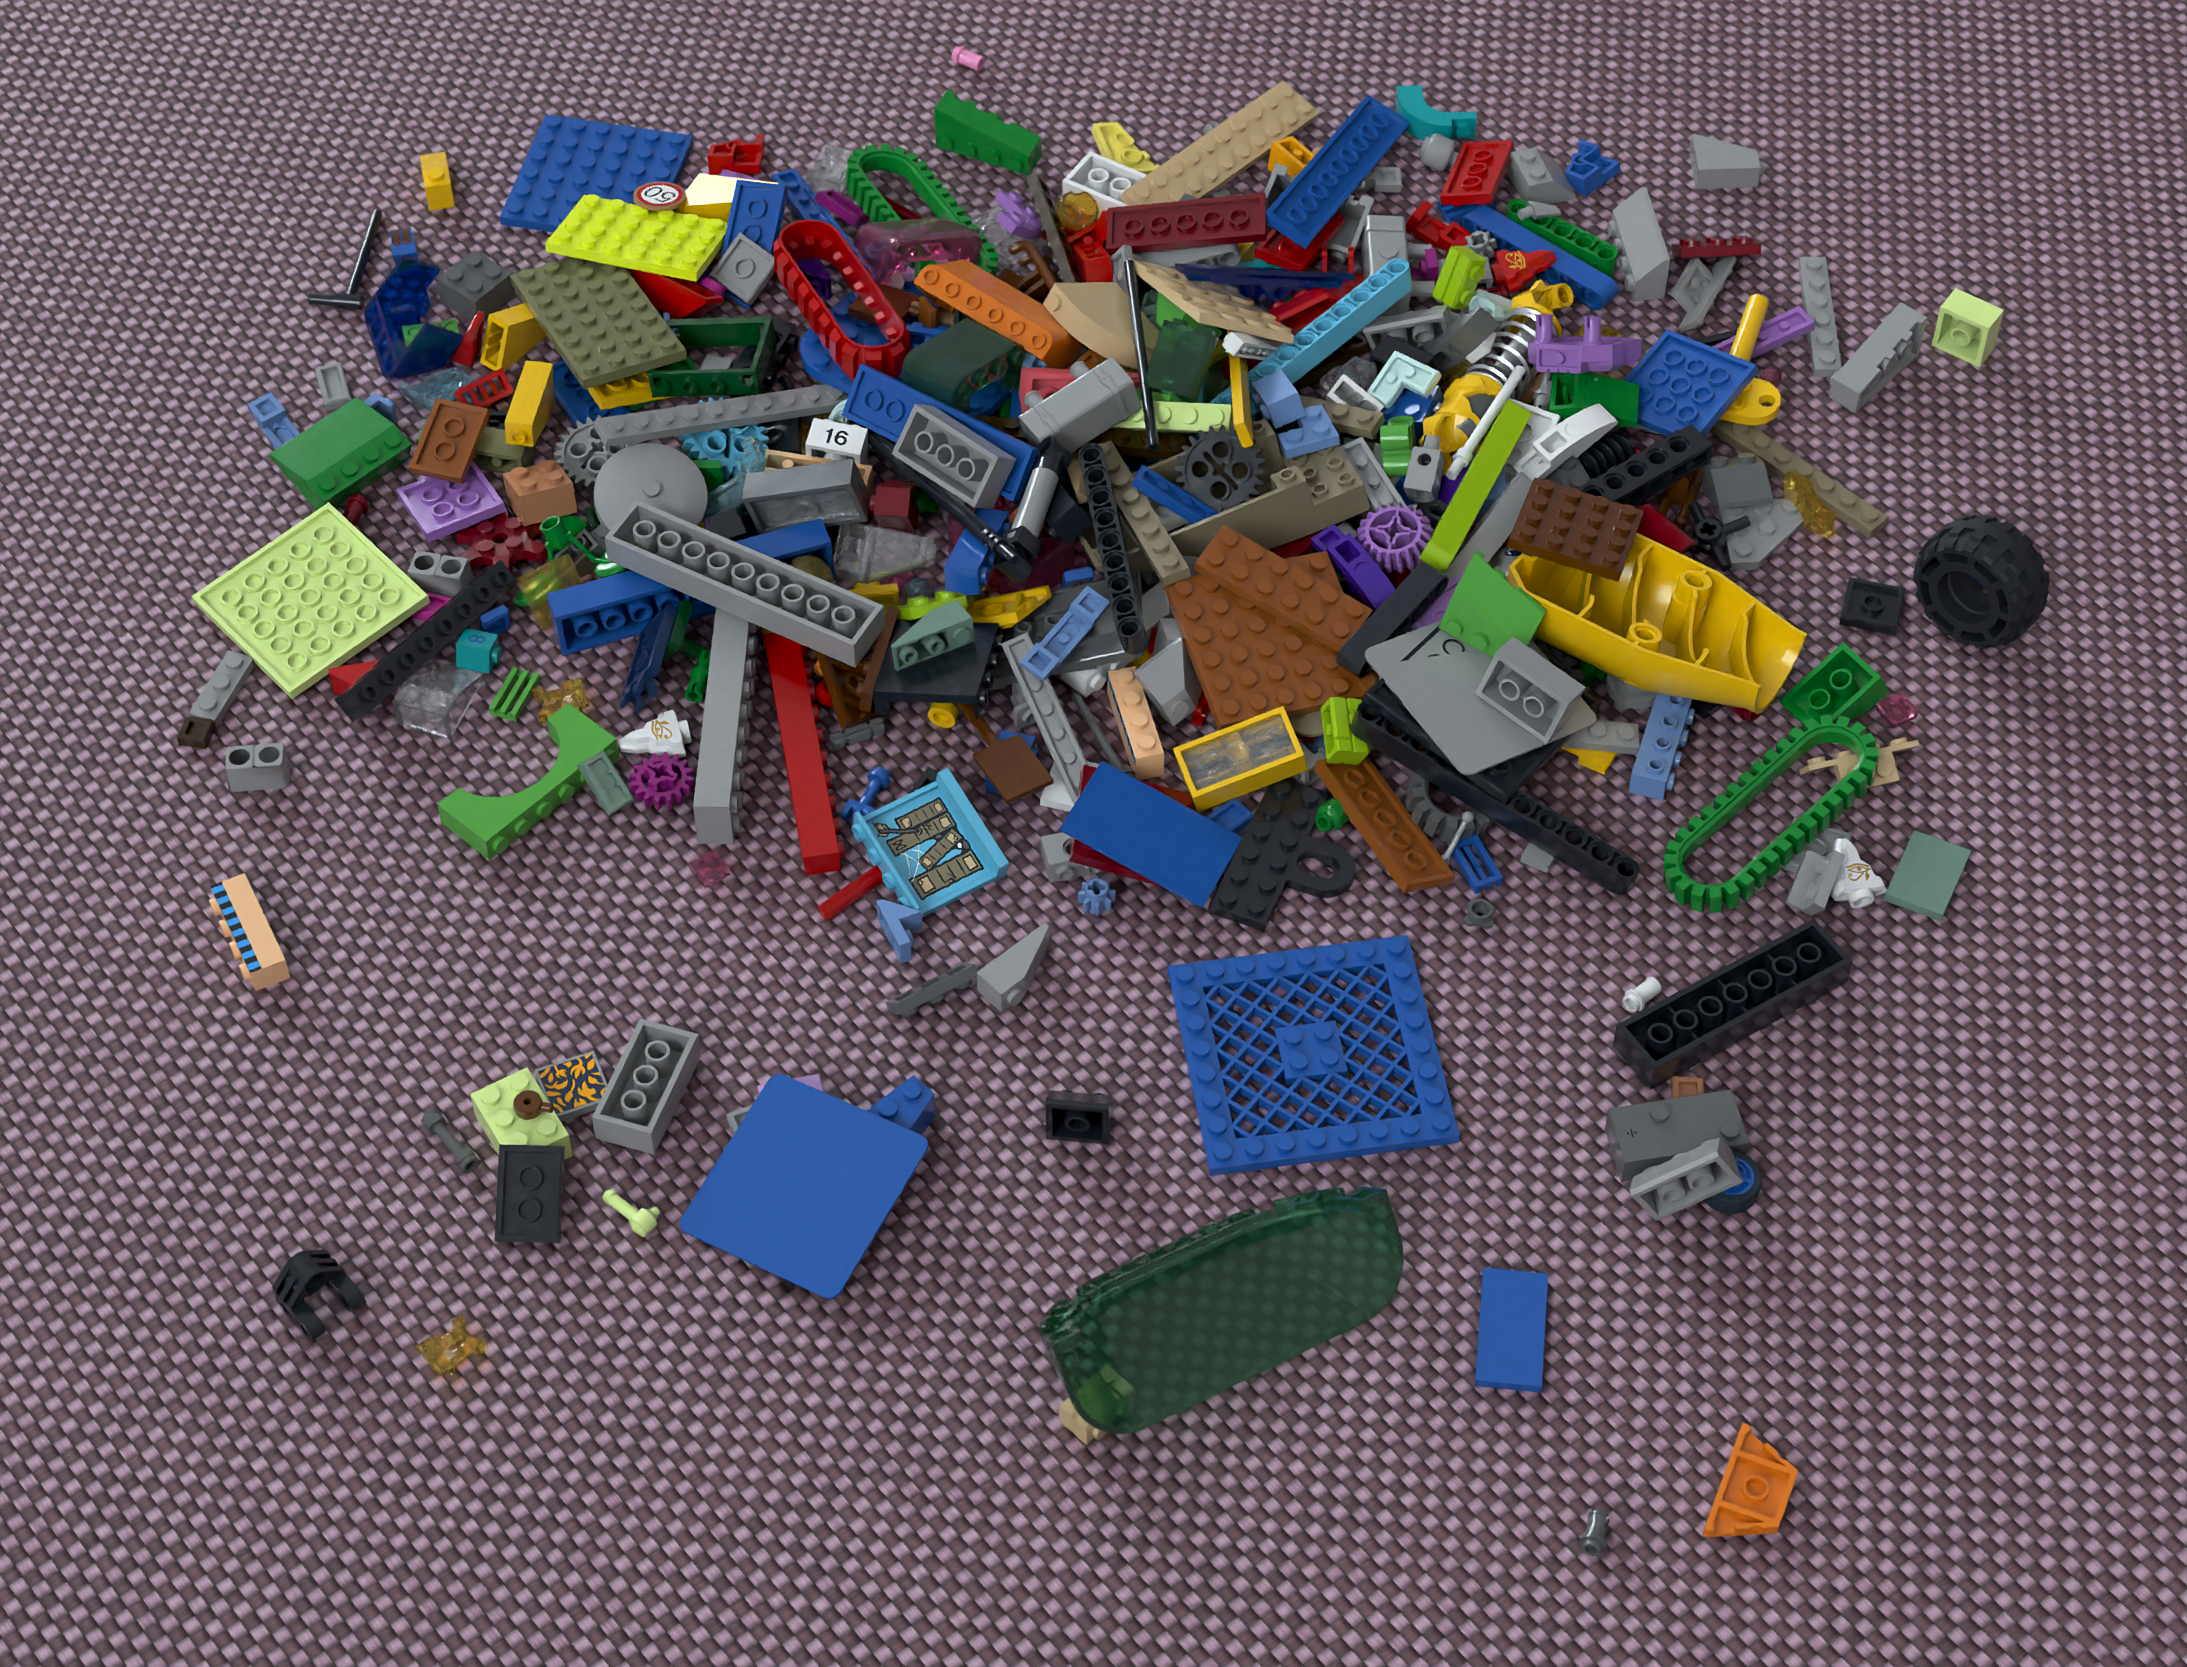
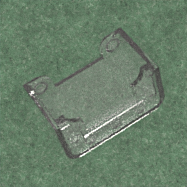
(875, 552)

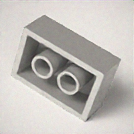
(1529, 690)

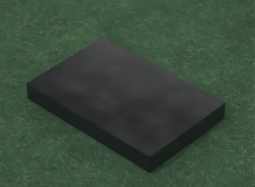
(529, 1193)

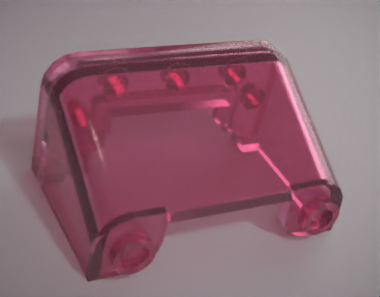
(894, 244)

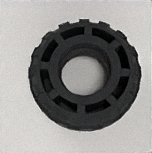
(2003, 565)

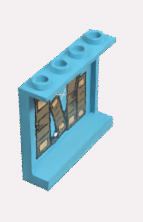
(931, 846)

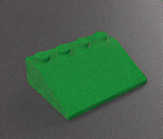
(342, 454)

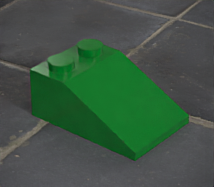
(1836, 687)

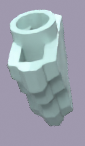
(1494, 304)

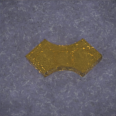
(1814, 514)

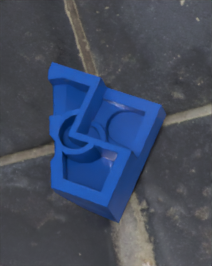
(1590, 168)

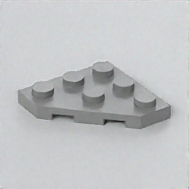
(1768, 532)

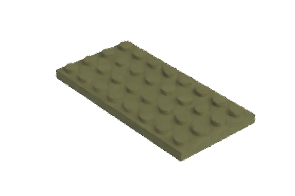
(597, 319)

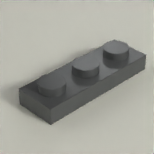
(932, 990)

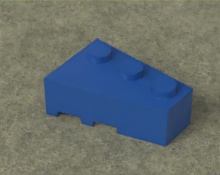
(908, 1106)

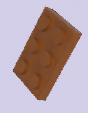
(449, 440)

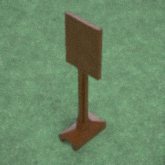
(1007, 763)

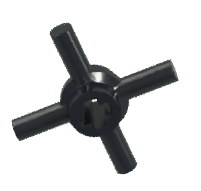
(1712, 535)

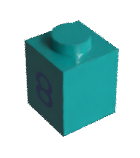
(477, 650)

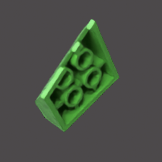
(1490, 610)

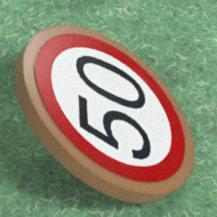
(659, 196)

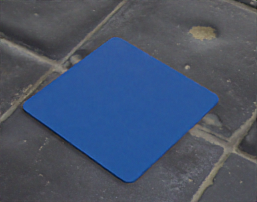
(804, 1185)

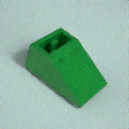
(1581, 390)

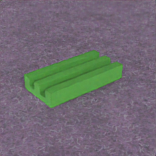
(521, 677)

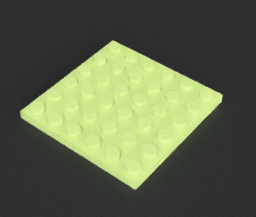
(310, 600)

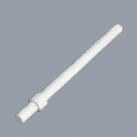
(1464, 455)

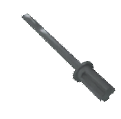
(1100, 735)

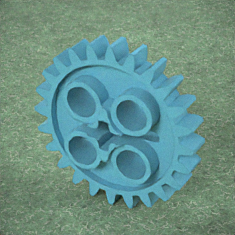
(716, 443)

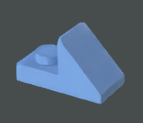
(898, 925)

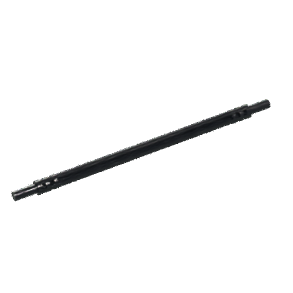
(945, 499)

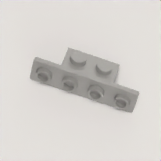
(1698, 289)

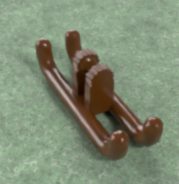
(1039, 281)
(1682, 493)

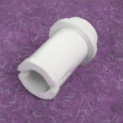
(1637, 998)

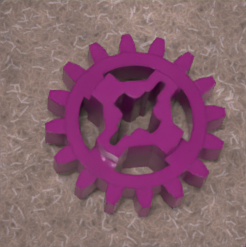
(662, 781)

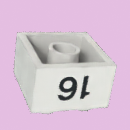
(837, 441)

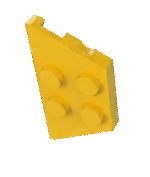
(1008, 608)

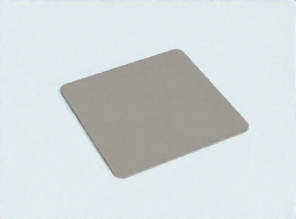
(1444, 702)

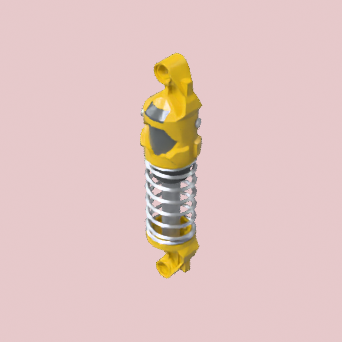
(1474, 392)

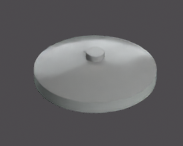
(653, 476)

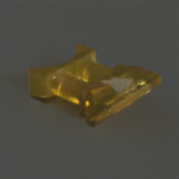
(571, 691)
(440, 1357)

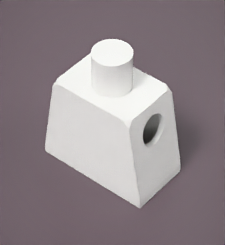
(1349, 393)

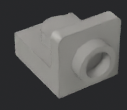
(1022, 711)

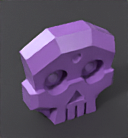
(1580, 353)

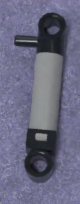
(1024, 533)

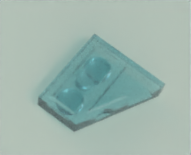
(437, 386)

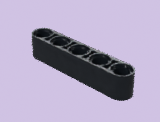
(1393, 617)

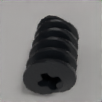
(1605, 454)

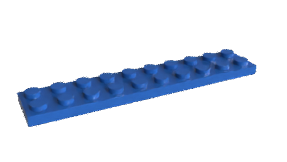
(1336, 171)

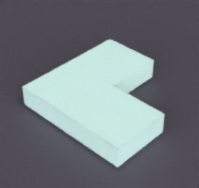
(1403, 373)

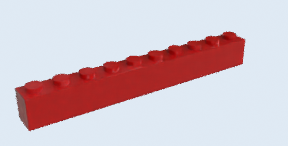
(803, 755)

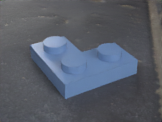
(1314, 434)

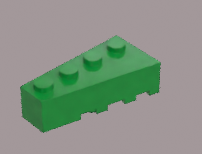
(984, 136)

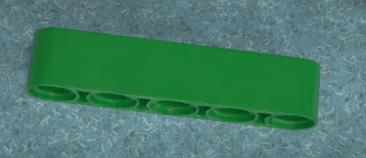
(1569, 238)

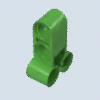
(1397, 444)

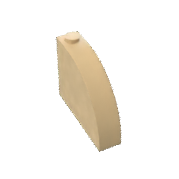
(1100, 319)

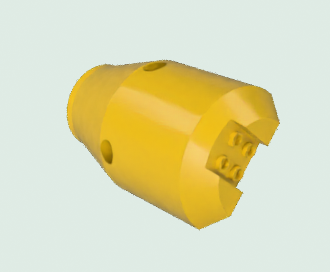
(1665, 626)

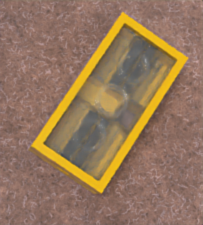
(1240, 759)

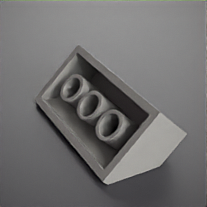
(1640, 247)

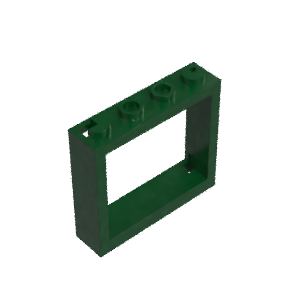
(717, 333)

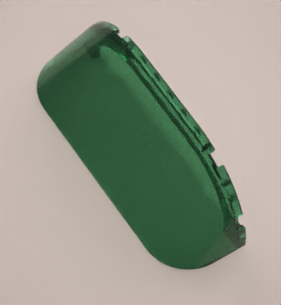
(1223, 1305)

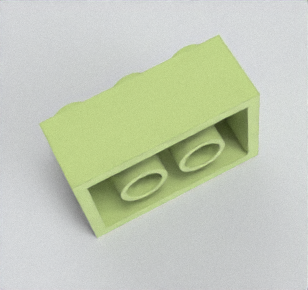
(497, 1117)

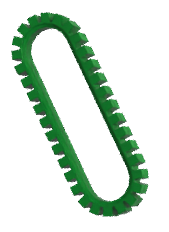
(922, 181)
(1794, 837)

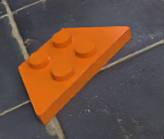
(1751, 1490)

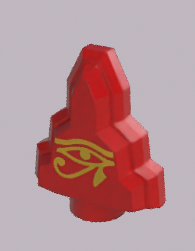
(1520, 267)

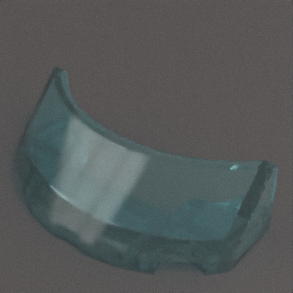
(730, 494)

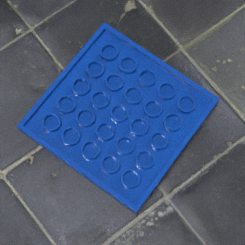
(589, 158)

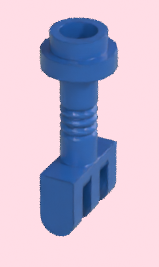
(878, 779)

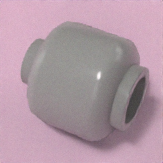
(1438, 152)

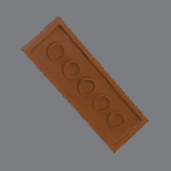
(1282, 588)
(1385, 825)

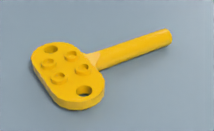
(1747, 406)

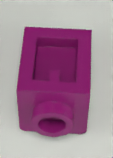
(1428, 267)

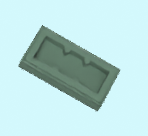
(605, 782)

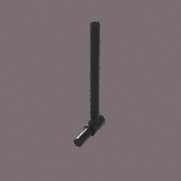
(352, 298)

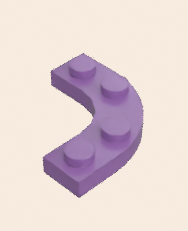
(1021, 219)

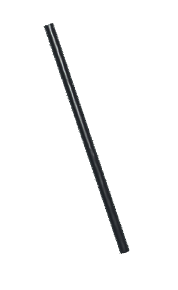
(1141, 355)

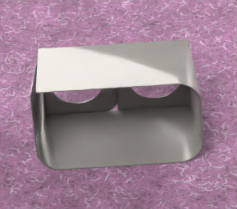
(450, 571)
(245, 778)

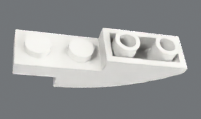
(1564, 440)

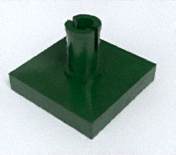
(677, 641)

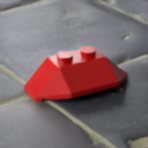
(676, 296)
(1303, 308)

